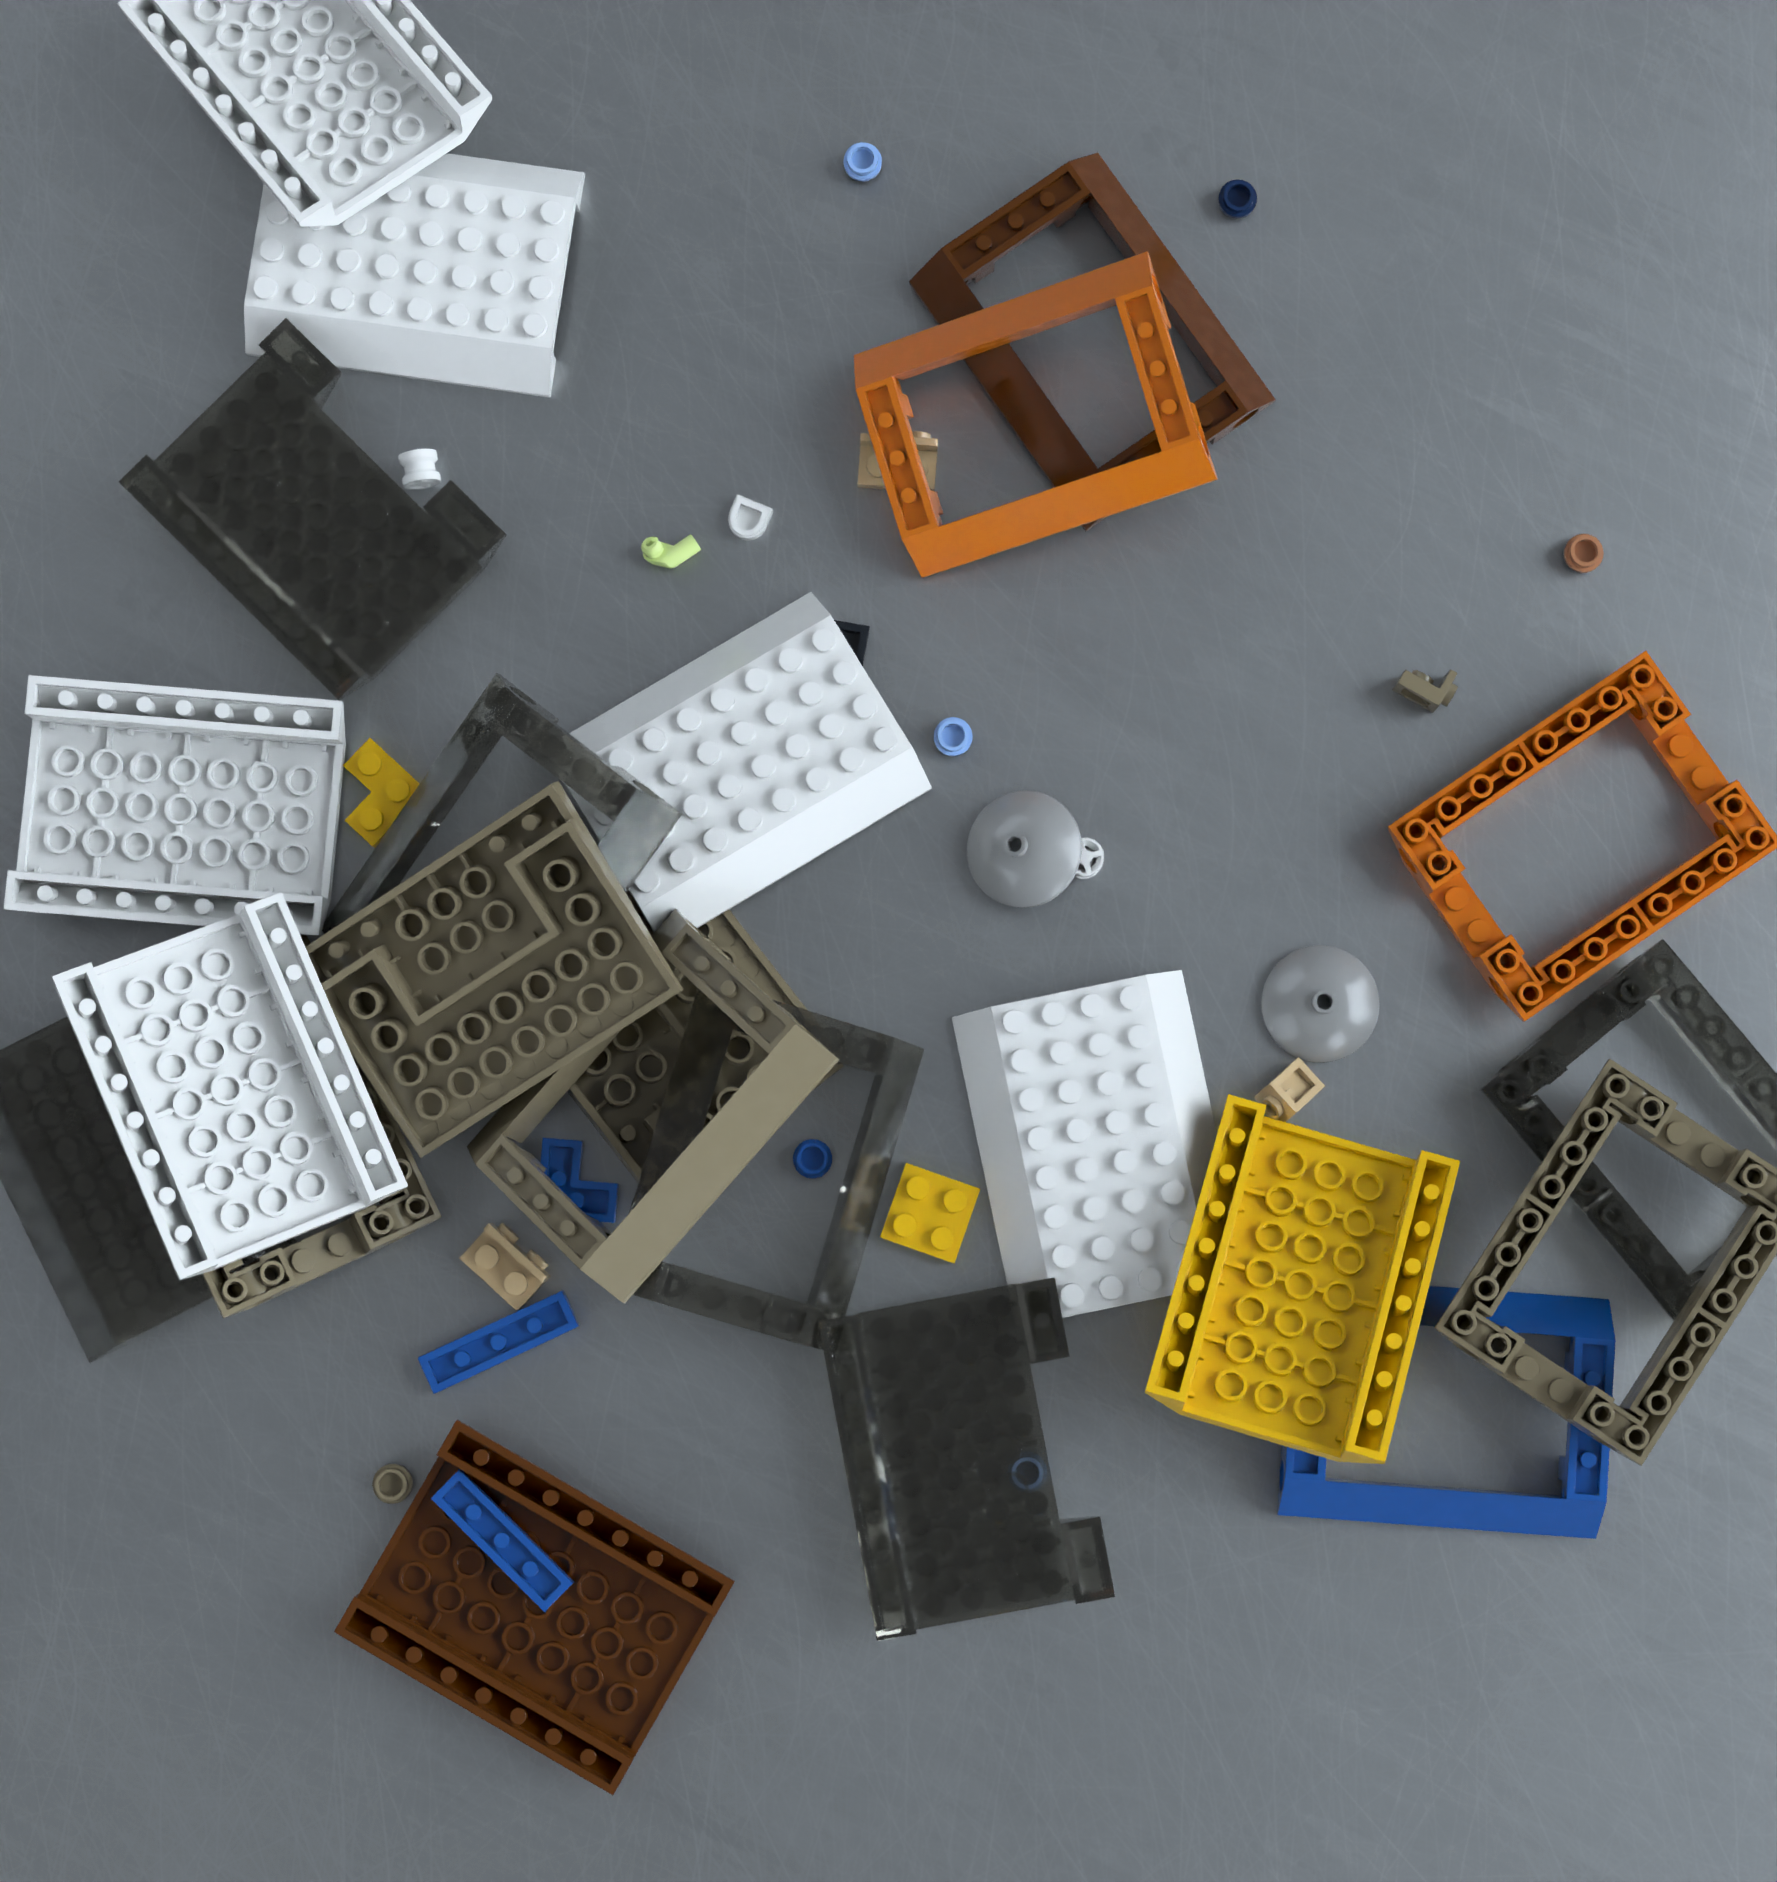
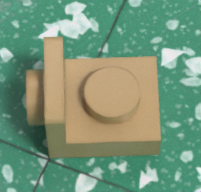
(1289, 1091)

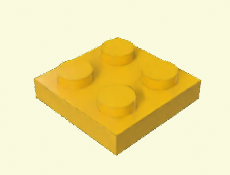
(930, 1213)

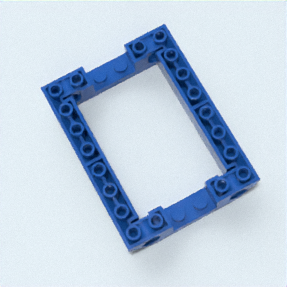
(1583, 1470)

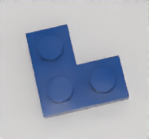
(563, 1166)

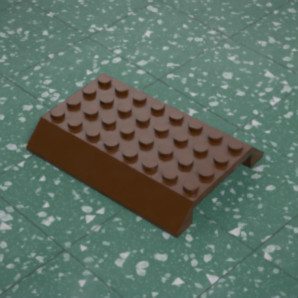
(561, 1680)

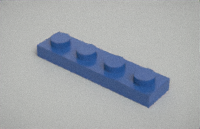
(498, 1342)
(502, 1540)

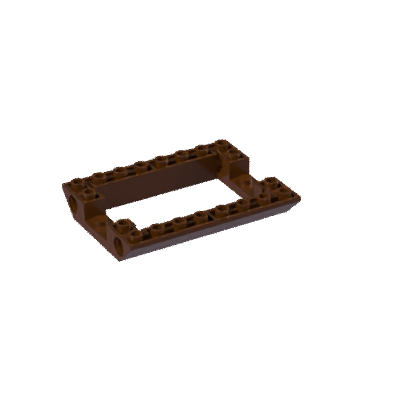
(1054, 199)

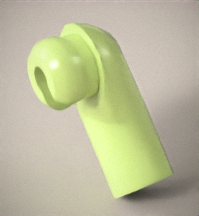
(669, 555)

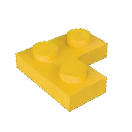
(389, 789)

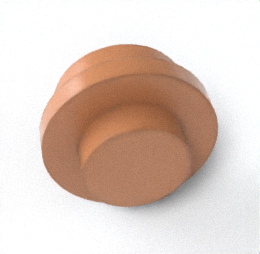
(1583, 553)

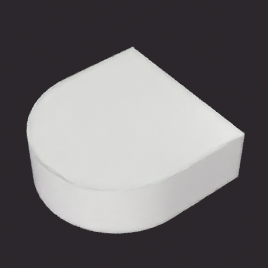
(748, 518)

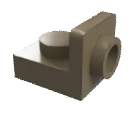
(1420, 689)

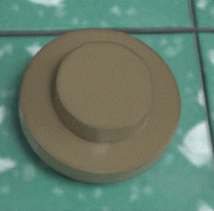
(392, 1483)

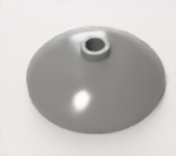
(1047, 854)
(1292, 1008)

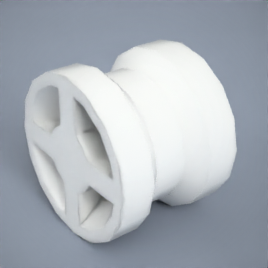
(419, 469)
(1090, 850)

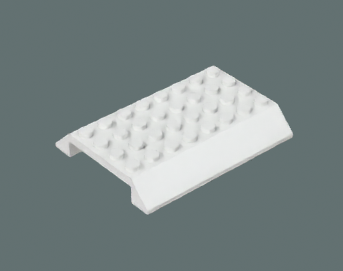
(319, 92)
(431, 280)
(766, 755)
(177, 803)
(230, 1087)
(1091, 1135)

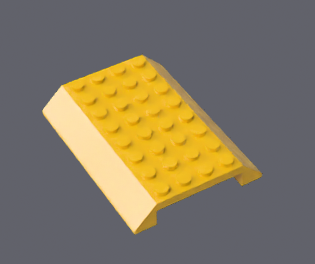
(1302, 1286)

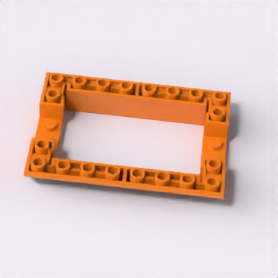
(886, 410)
(1659, 714)

